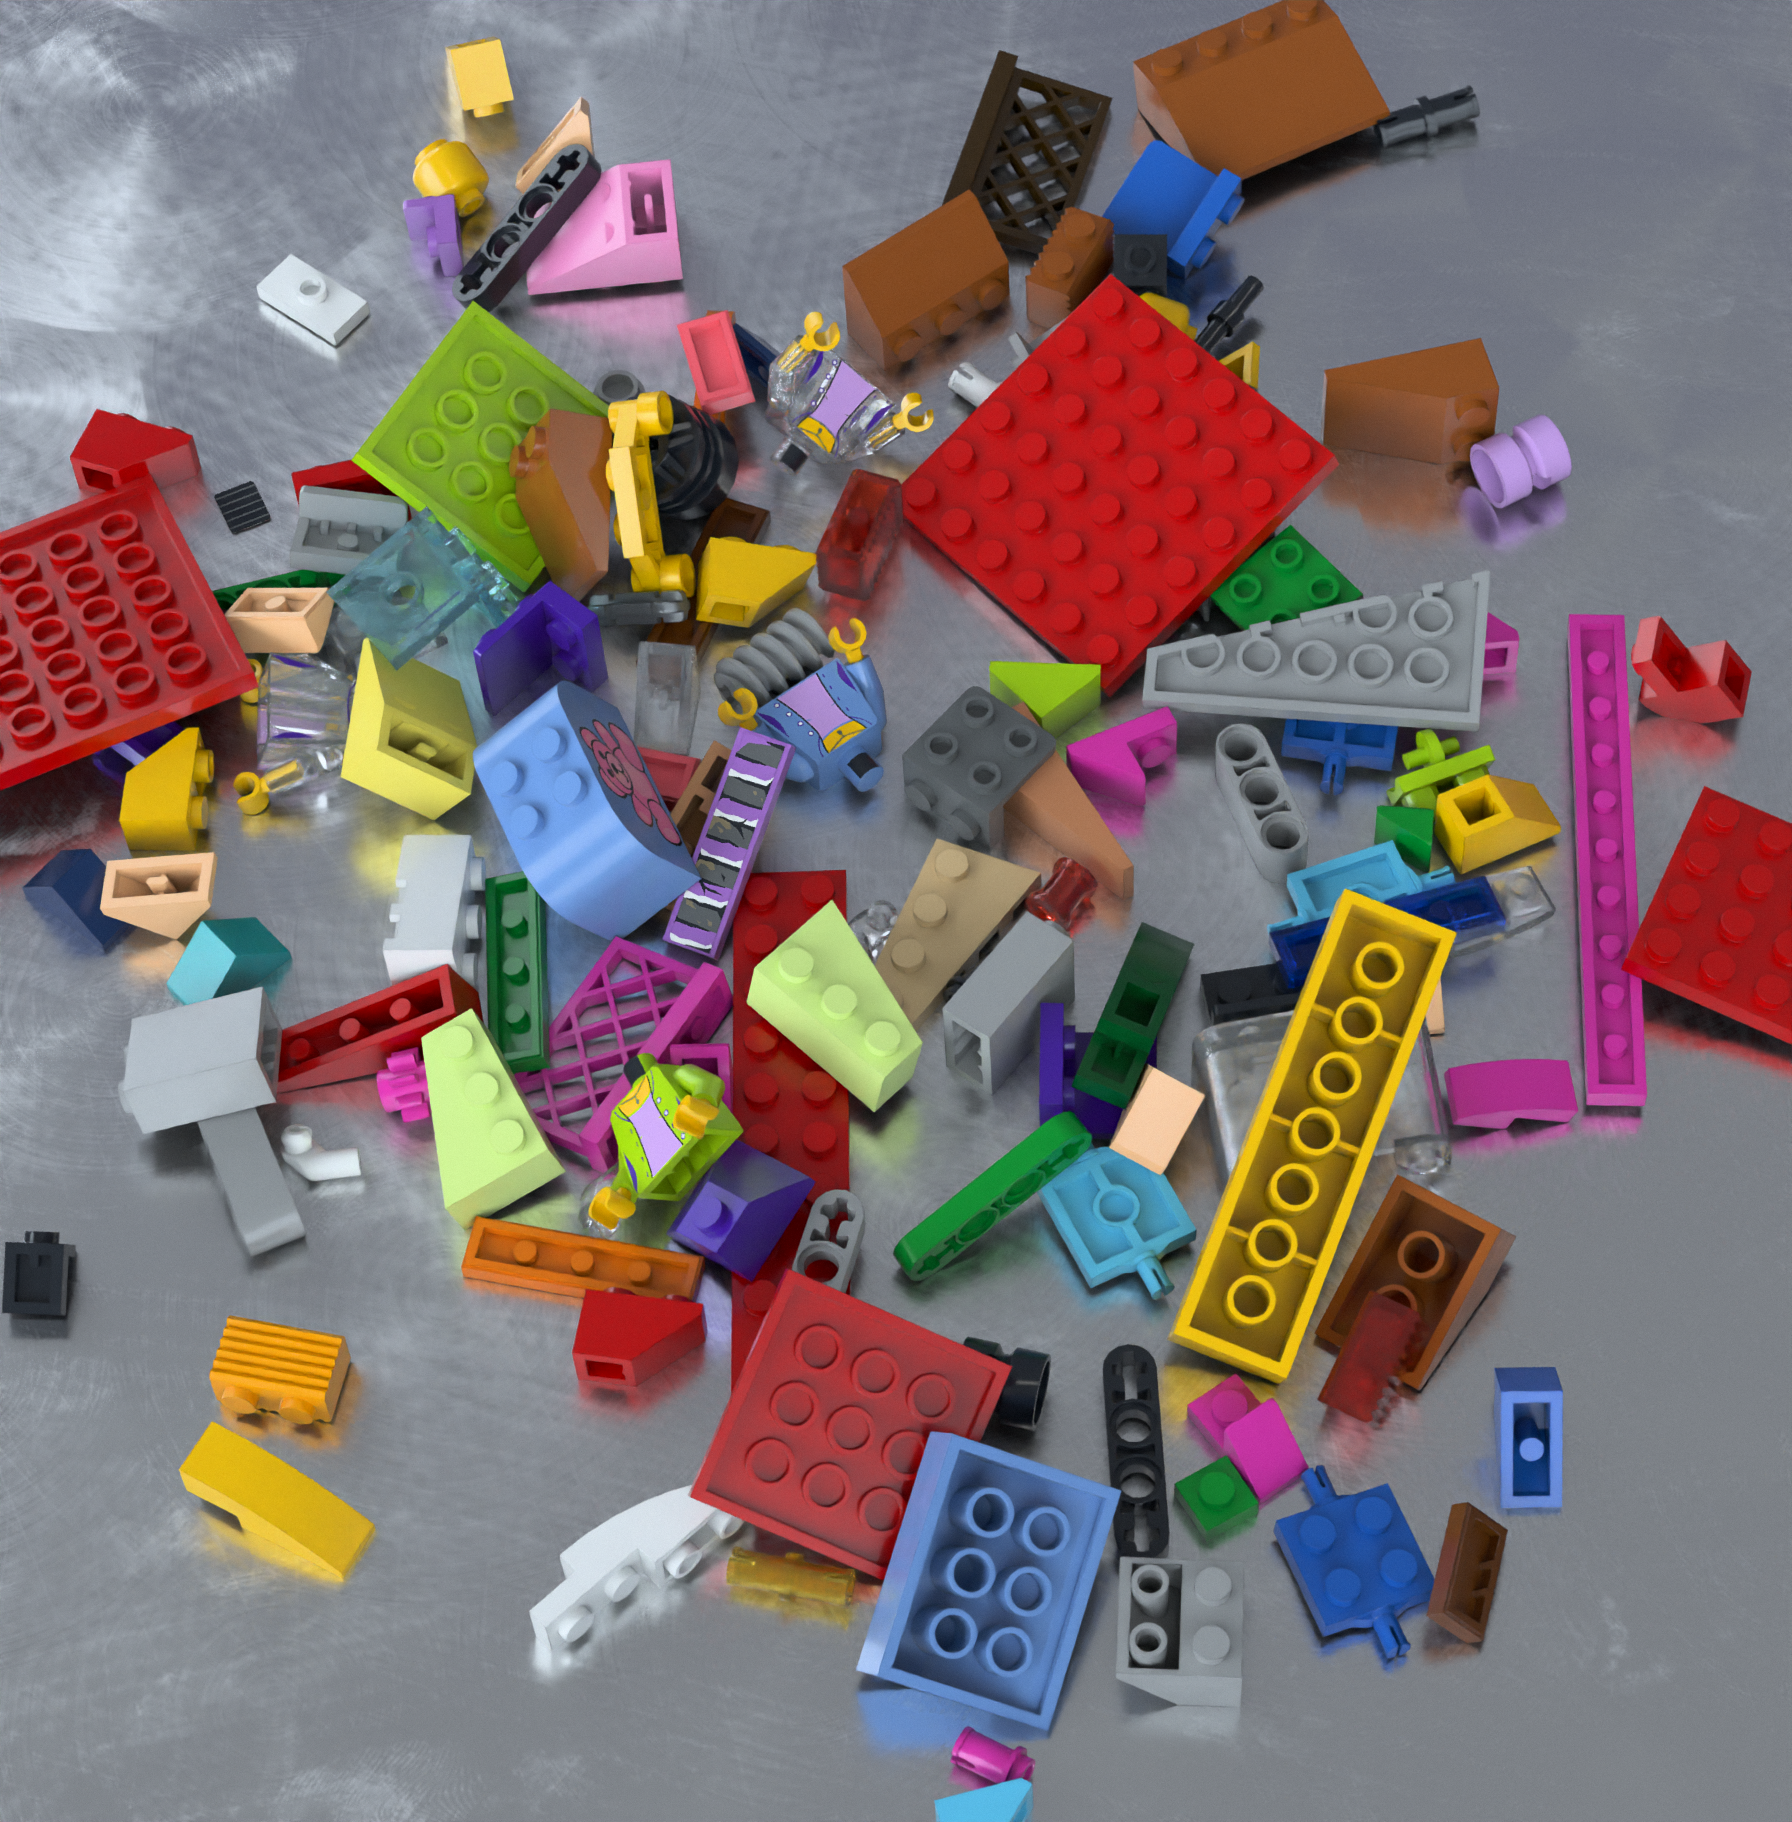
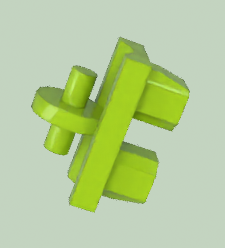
(1421, 787)

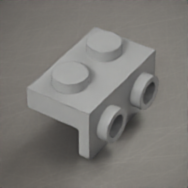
(342, 527)

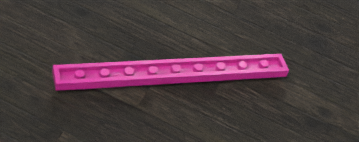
(1605, 861)

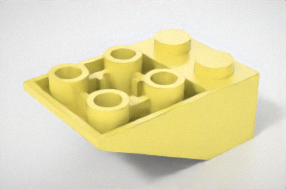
(409, 735)

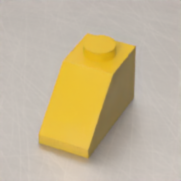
(480, 75)

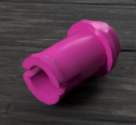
(991, 1758)

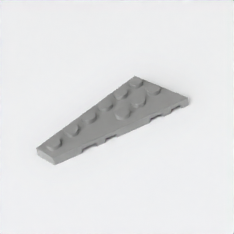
(1358, 662)

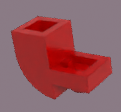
(1691, 682)

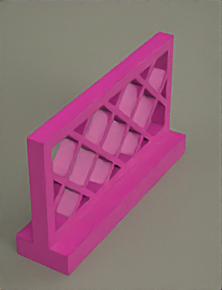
(685, 1020)

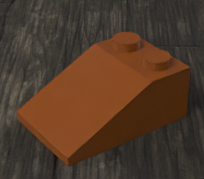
(1413, 403)
(566, 495)
(1425, 1258)

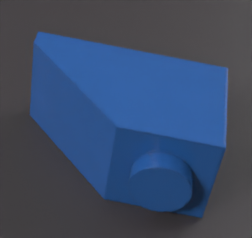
(1528, 1436)

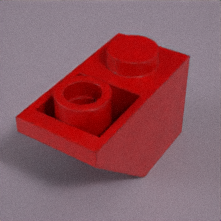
(125, 449)
(634, 1336)

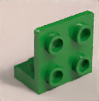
(1282, 582)

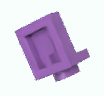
(438, 223)

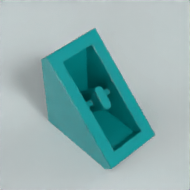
(226, 959)

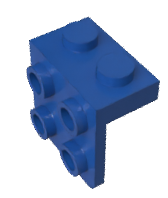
(1176, 199)

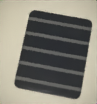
(242, 506)

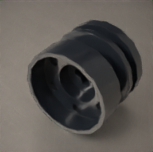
(692, 463)

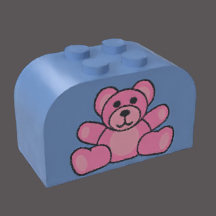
(584, 812)

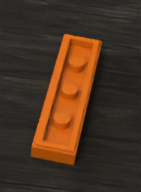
(575, 1262)

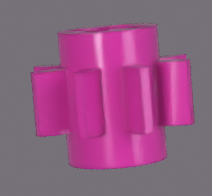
(405, 1085)

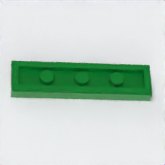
(517, 971)

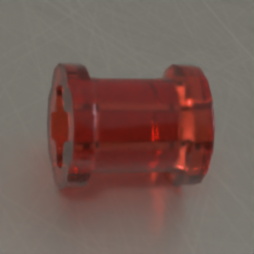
(1062, 892)

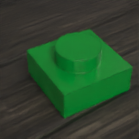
(1216, 1498)

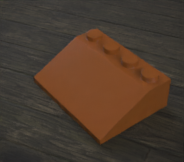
(1259, 89)

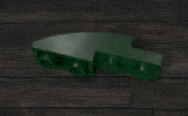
(1132, 1015)

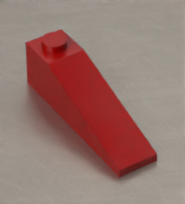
(365, 1032)

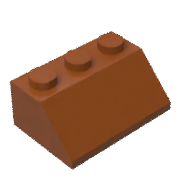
(924, 282)

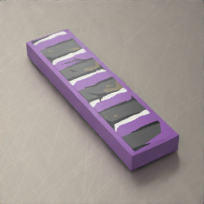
(730, 842)

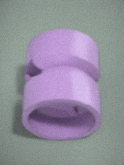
(1513, 465)

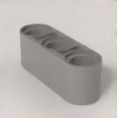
(1261, 781)
(252, 1180)

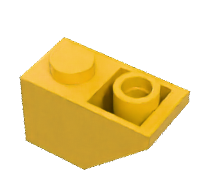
(748, 580)
(165, 795)
(1491, 820)

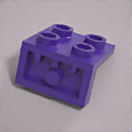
(540, 633)
(1059, 1061)

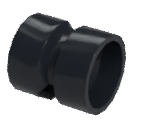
(1026, 1384)

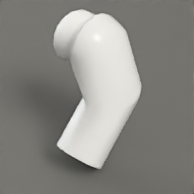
(313, 1160)

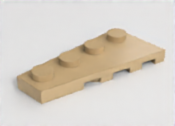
(947, 921)

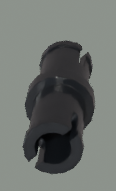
(1427, 116)

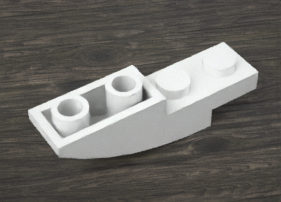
(653, 1538)

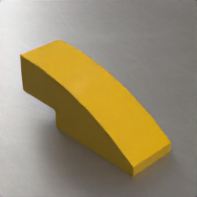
(275, 1500)

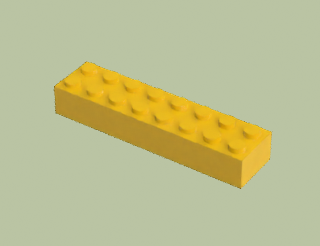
(1312, 1137)

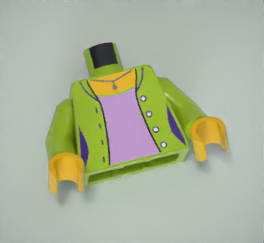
(666, 1135)

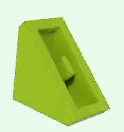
(1053, 692)

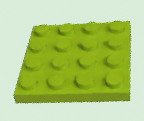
(455, 433)

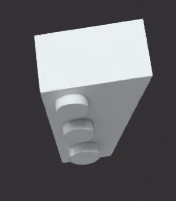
(435, 907)

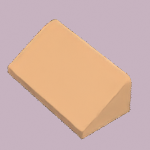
(281, 619)

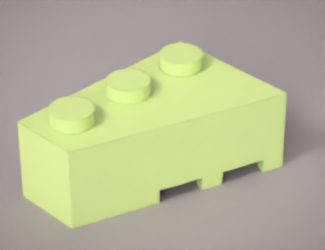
(837, 1008)
(482, 1123)

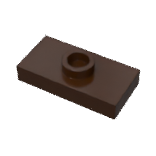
(1467, 1572)

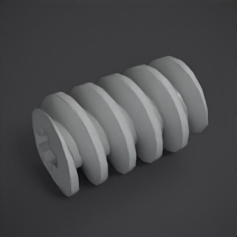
(773, 659)

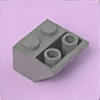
(1182, 1629)

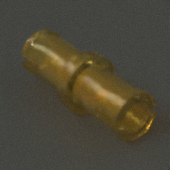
(790, 1577)

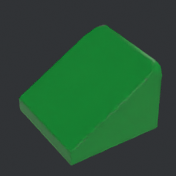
(1410, 831)

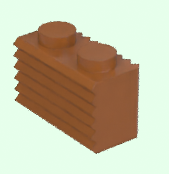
(1069, 266)

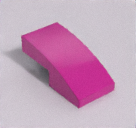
(1503, 1090)

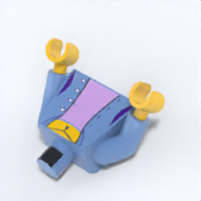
(828, 717)

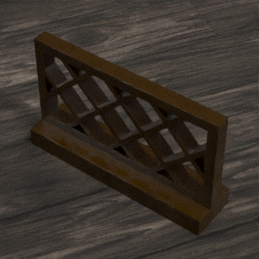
(988, 135)

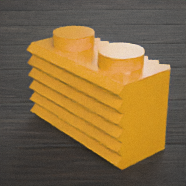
(279, 1370)

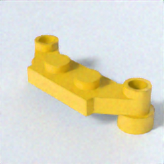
(632, 480)

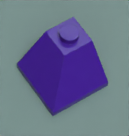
(741, 1209)

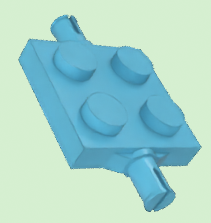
(1372, 872)
(1117, 1218)

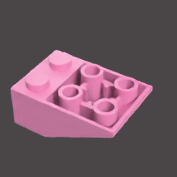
(616, 235)

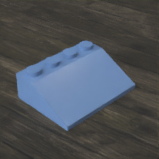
(989, 1580)

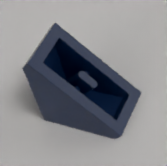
(72, 891)

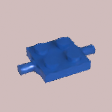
(1339, 747)
(1355, 1560)

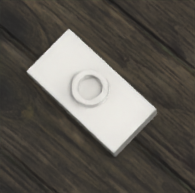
(313, 299)

